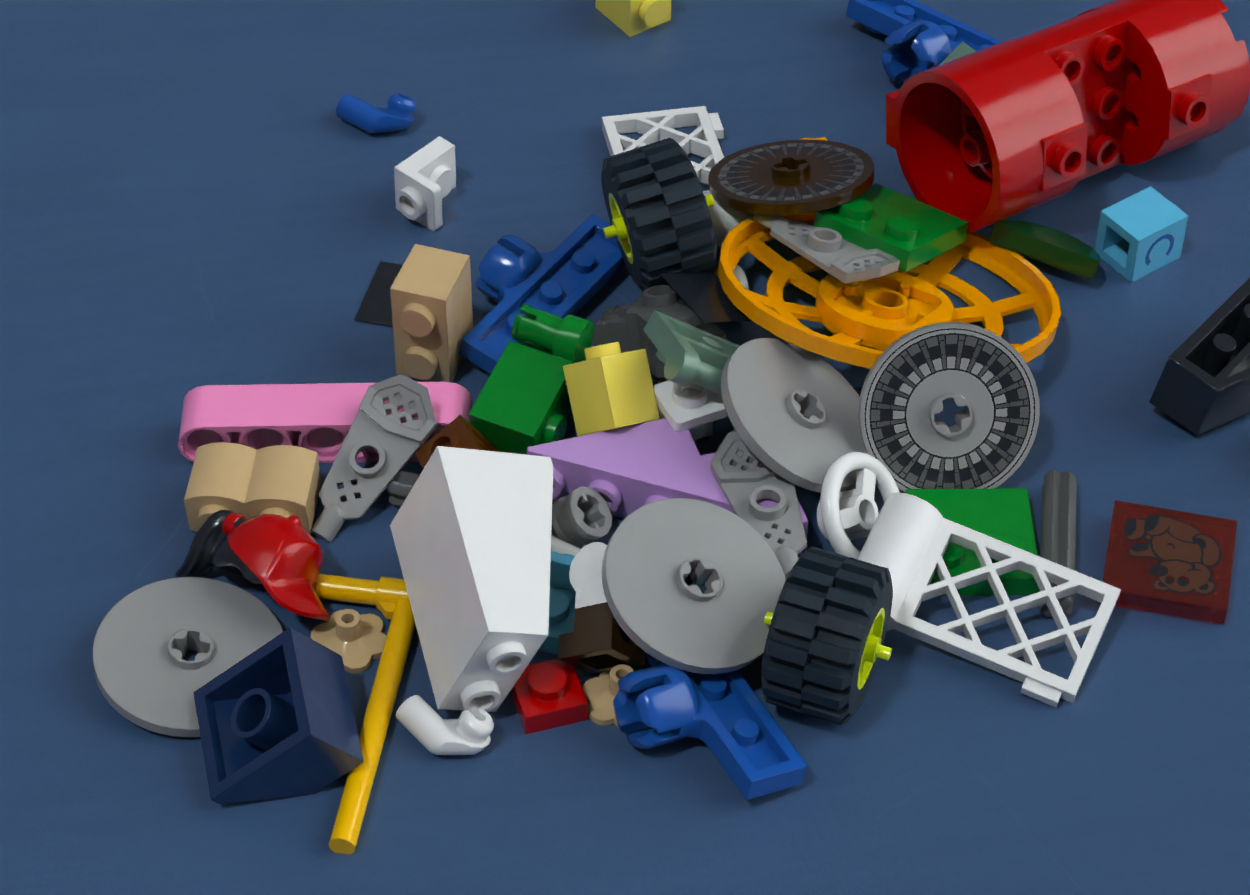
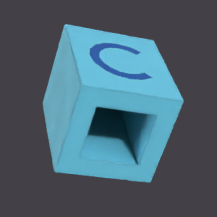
(1141, 234)

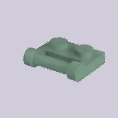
(689, 352)

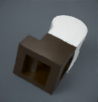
(597, 637)

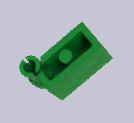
(527, 390)

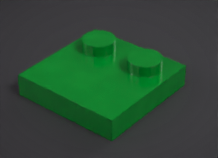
(895, 226)
(996, 513)

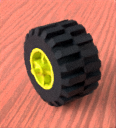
(658, 213)
(826, 635)

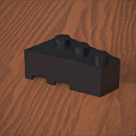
(1210, 372)

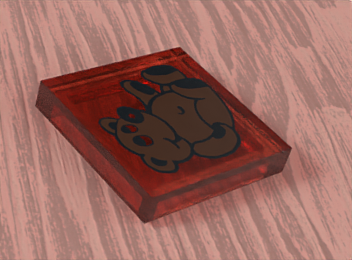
(1170, 561)

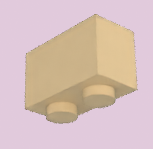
(431, 313)

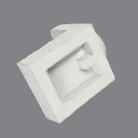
(424, 181)
(689, 408)

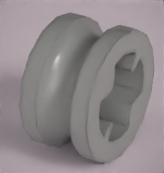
(581, 517)

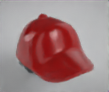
(264, 551)

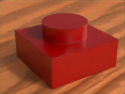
(549, 696)

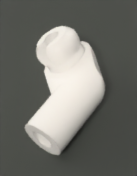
(446, 736)

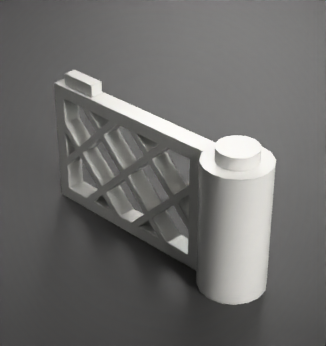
(702, 142)
(911, 543)

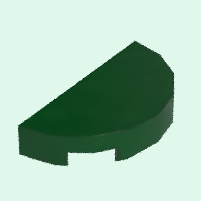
(1046, 246)

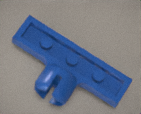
(916, 33)
(717, 711)

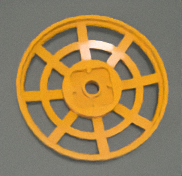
(884, 307)

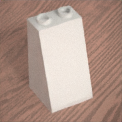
(477, 569)

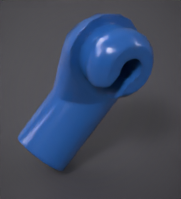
(377, 119)

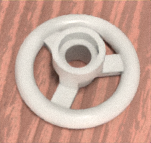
(852, 512)

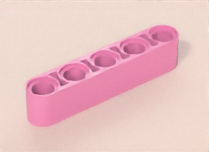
(295, 415)

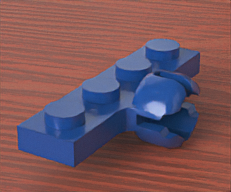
(549, 282)

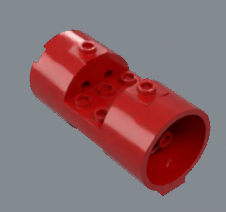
(1066, 104)

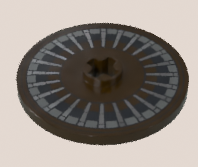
(791, 177)

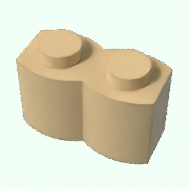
(253, 482)

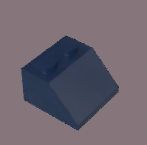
(278, 722)

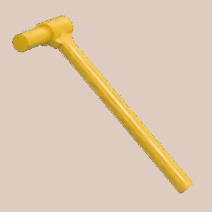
(393, 602)

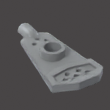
(829, 250)
(385, 435)
(749, 480)

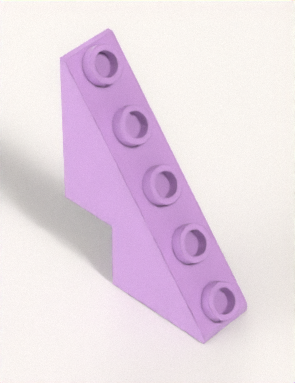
(637, 467)

